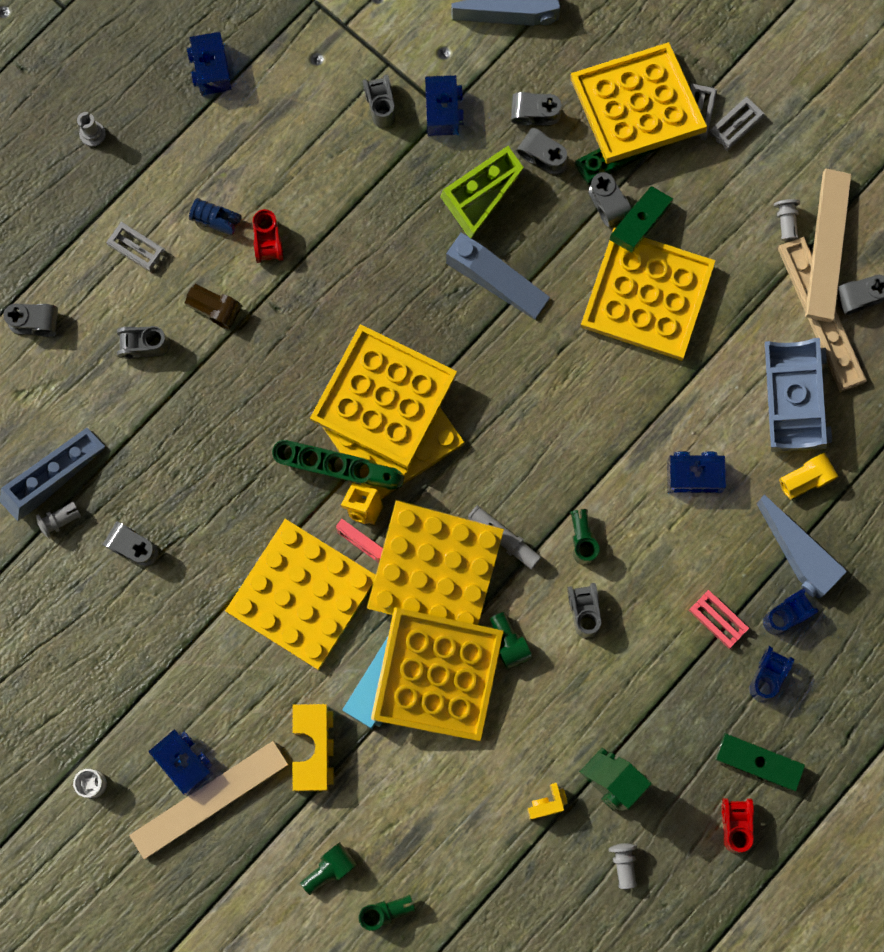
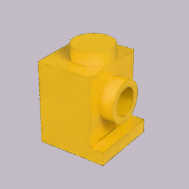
(361, 509)

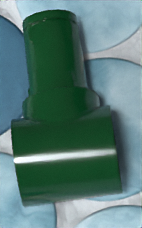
(583, 536)
(512, 648)
(334, 865)
(387, 912)

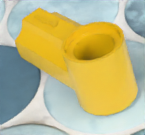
(813, 474)

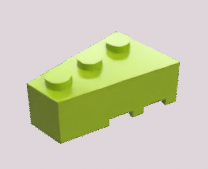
(481, 189)

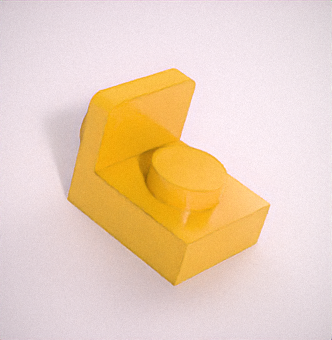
(543, 807)

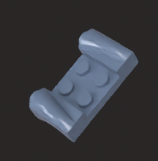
(796, 396)

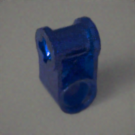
(792, 610)
(772, 669)

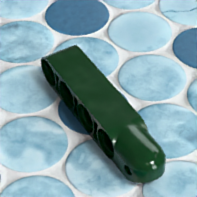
(378, 474)

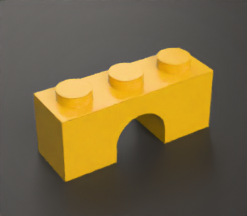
(315, 772)

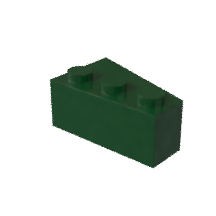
(615, 780)

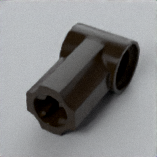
(220, 309)

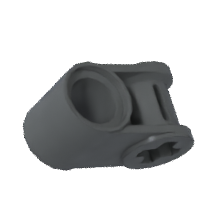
(380, 97)
(532, 109)
(540, 149)
(610, 203)
(859, 294)
(36, 320)
(136, 342)
(128, 544)
(585, 604)

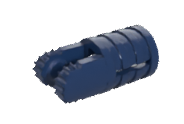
(214, 216)

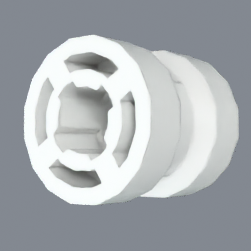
(85, 784)

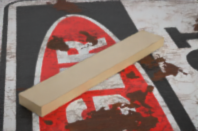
(828, 245)
(832, 335)
(208, 800)

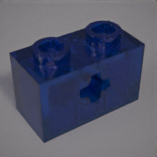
(208, 49)
(443, 91)
(709, 463)
(167, 754)

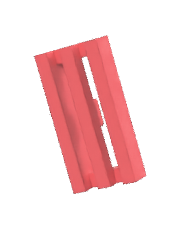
(359, 540)
(726, 611)

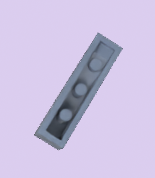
(507, 11)
(495, 275)
(49, 474)
(808, 560)

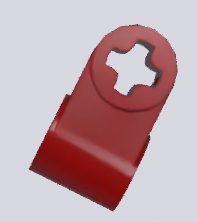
(267, 241)
(737, 822)

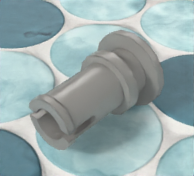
(91, 131)
(787, 215)
(57, 519)
(625, 866)

